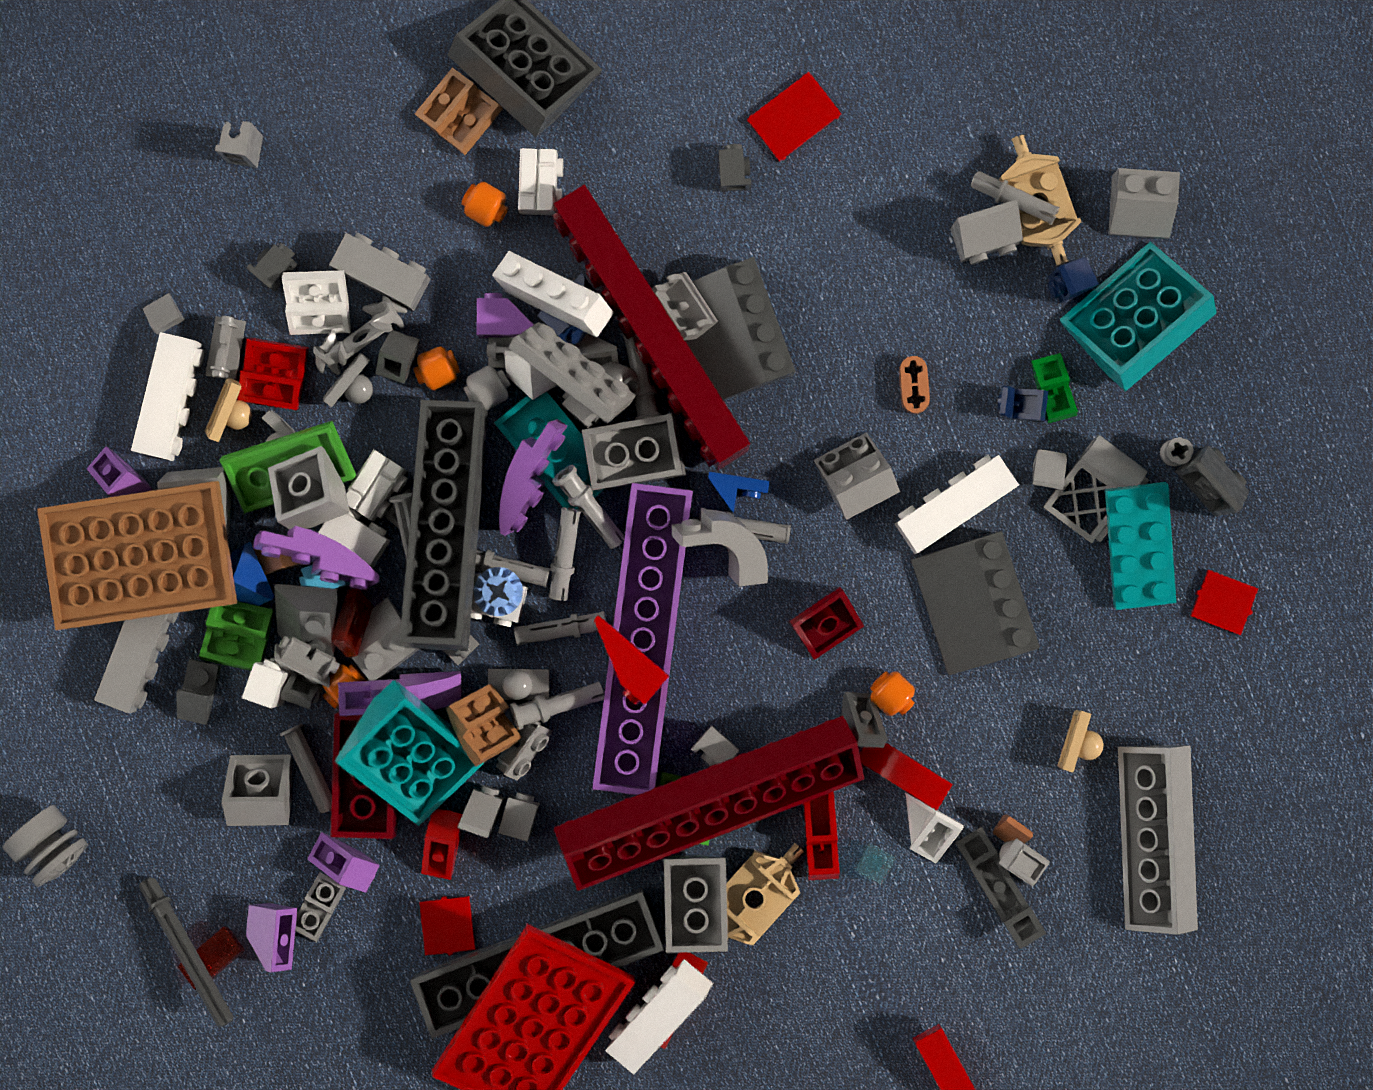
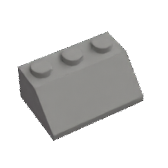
(695, 903)

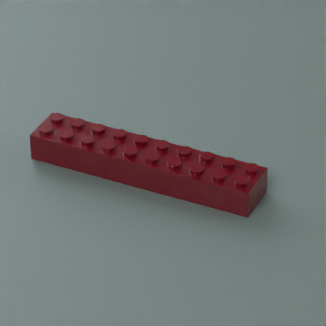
(651, 327)
(710, 803)

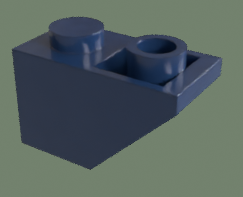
(1071, 280)

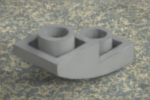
(318, 907)

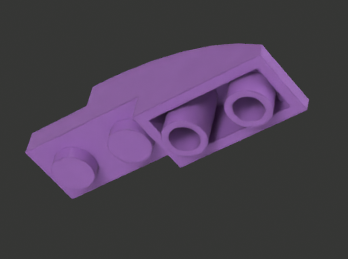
(521, 484)
(329, 558)
(433, 689)

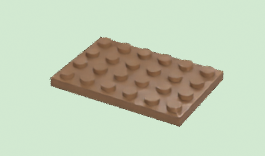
(137, 555)

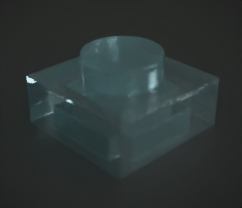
(875, 863)

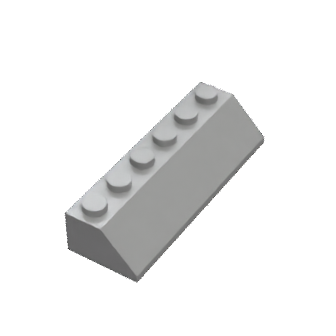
(1157, 838)

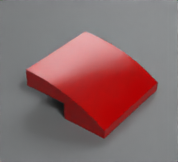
(273, 373)

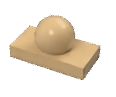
(228, 411)
(1080, 742)

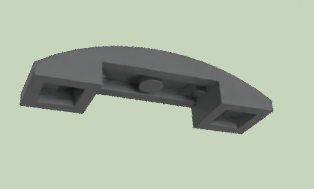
(1000, 888)

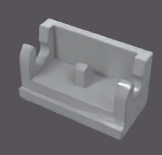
(242, 149)
(685, 306)

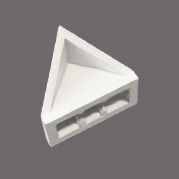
(526, 376)
(930, 829)

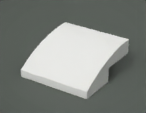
(316, 302)

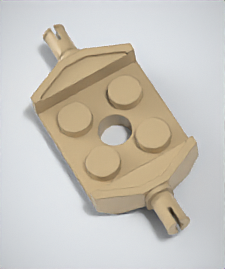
(1042, 176)
(773, 880)

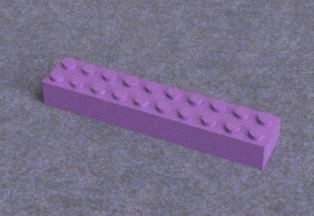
(646, 618)

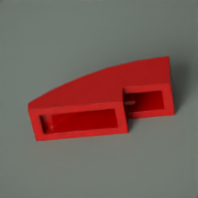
(906, 774)
(821, 838)
(942, 1060)

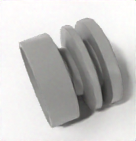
(45, 846)

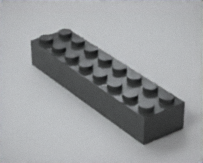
(444, 525)
(612, 931)

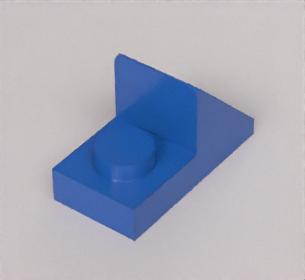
(727, 487)

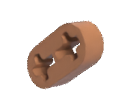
(921, 383)

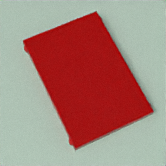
(794, 116)

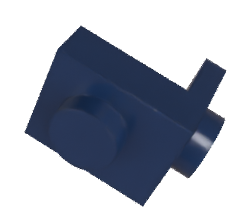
(1023, 404)

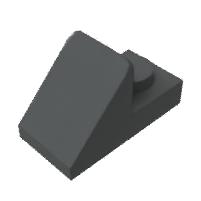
(198, 691)
(301, 691)
(863, 719)

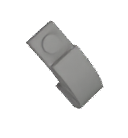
(746, 554)

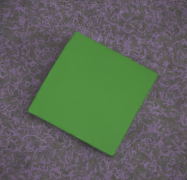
(237, 635)

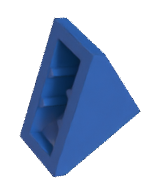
(249, 578)

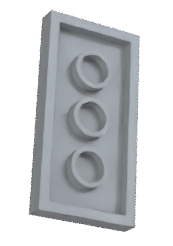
(572, 371)

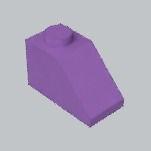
(499, 317)
(116, 475)
(343, 863)
(272, 934)

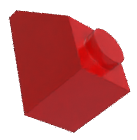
(441, 844)

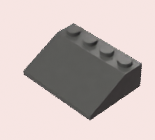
(523, 62)
(746, 342)
(975, 603)

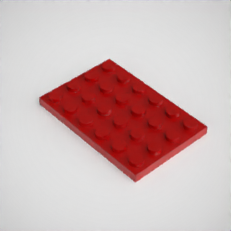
(534, 1018)

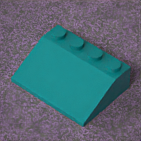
(1139, 315)
(406, 753)

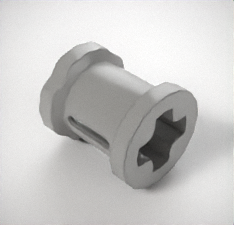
(1182, 458)

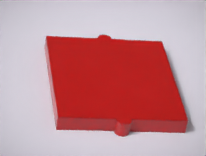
(1224, 602)
(447, 925)

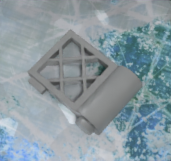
(1109, 467)

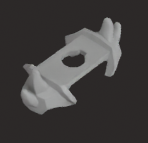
(335, 352)

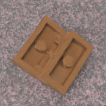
(458, 111)
(482, 724)

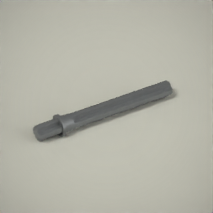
(186, 952)

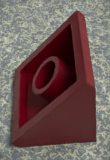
(826, 623)

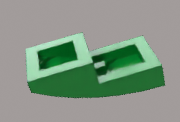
(1052, 376)

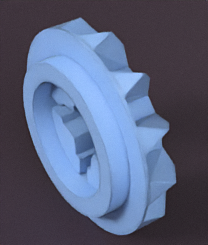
(512, 589)

